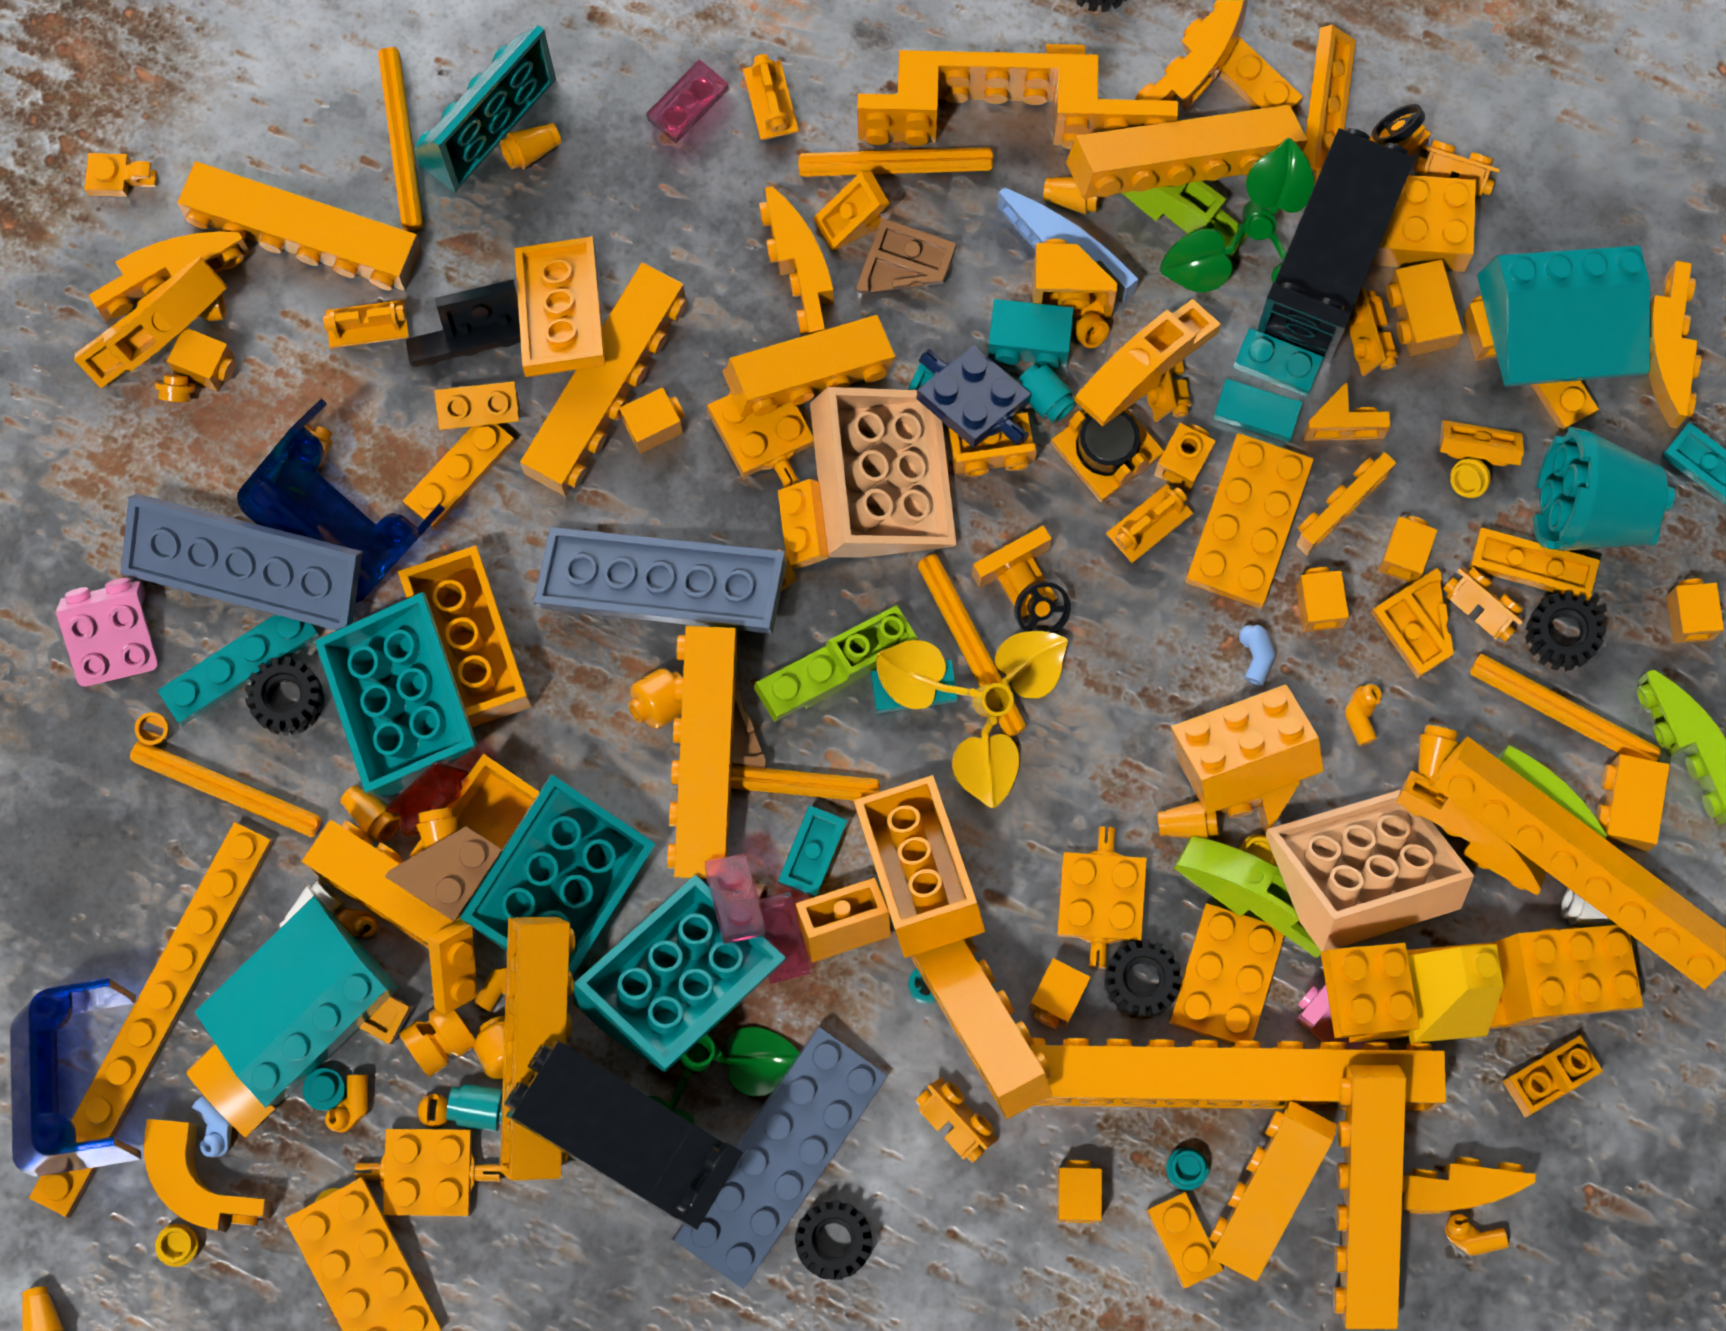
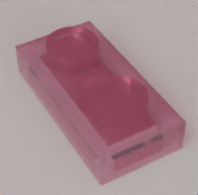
(687, 101)
(735, 898)
(785, 936)

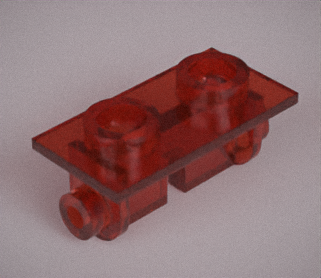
(430, 791)

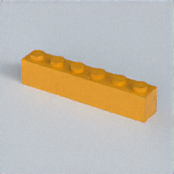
(1179, 151)
(300, 227)
(596, 393)
(705, 748)
(533, 1017)
(985, 1025)
(1371, 1196)

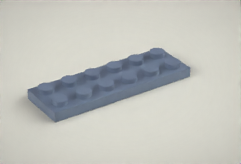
(240, 562)
(661, 580)
(783, 1155)

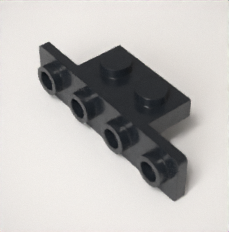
(470, 323)

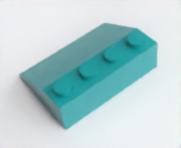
(487, 110)
(1568, 314)
(396, 695)
(560, 863)
(673, 978)
(294, 1002)

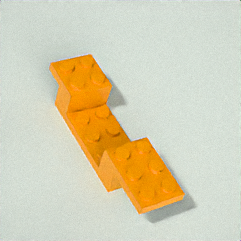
(1000, 77)
(1541, 971)

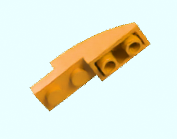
(1207, 50)
(799, 257)
(157, 263)
(152, 324)
(1671, 354)
(1144, 359)
(1483, 845)
(1462, 1186)

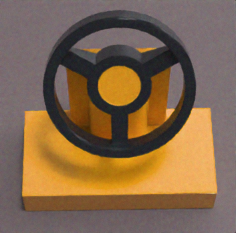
(1402, 128)
(1023, 580)

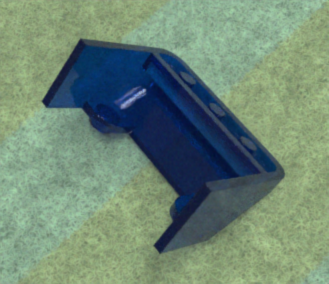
(296, 499)
(41, 1135)

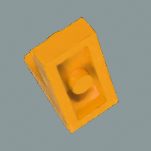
(852, 211)
(1337, 423)
(1268, 804)

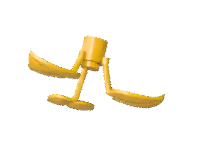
(985, 764)

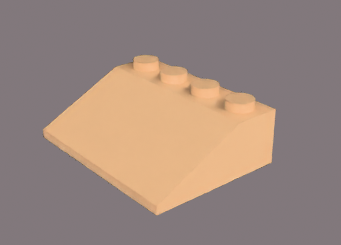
(881, 473)
(1367, 870)

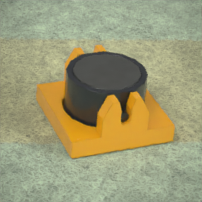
(1106, 451)

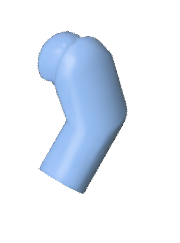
(1262, 650)
(218, 1129)

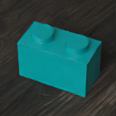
(1030, 333)

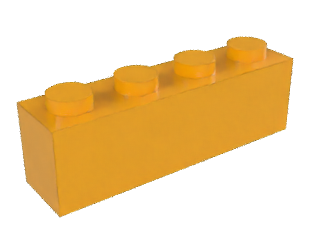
(808, 365)
(1273, 1189)

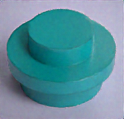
(324, 1089)
(1187, 1168)

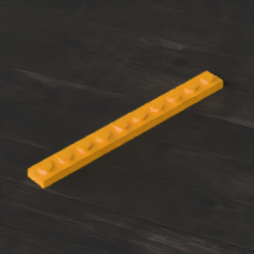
(158, 1007)

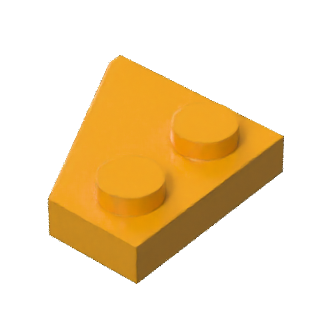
(1418, 624)

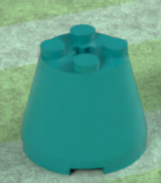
(1598, 495)

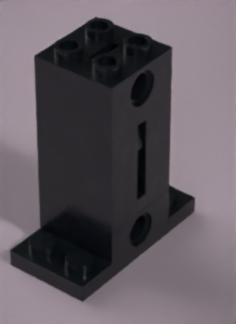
(1335, 242)
(622, 1134)

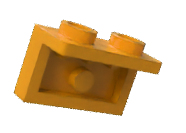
(993, 452)

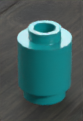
(1049, 394)
(475, 1107)

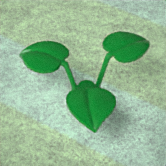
(1274, 182)
(755, 1060)

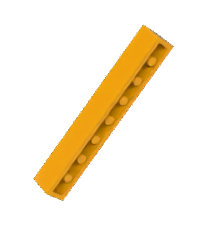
(1584, 862)

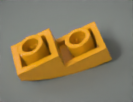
(1552, 1076)
(227, 1092)

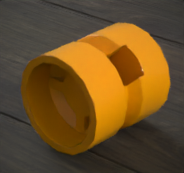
(437, 1040)

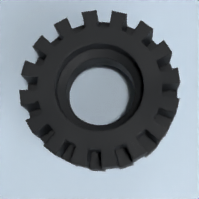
(1575, 609)
(273, 674)
(1152, 955)
(814, 1221)

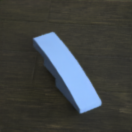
(1040, 224)

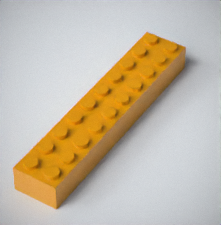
(1228, 1077)

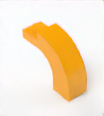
(172, 1172)

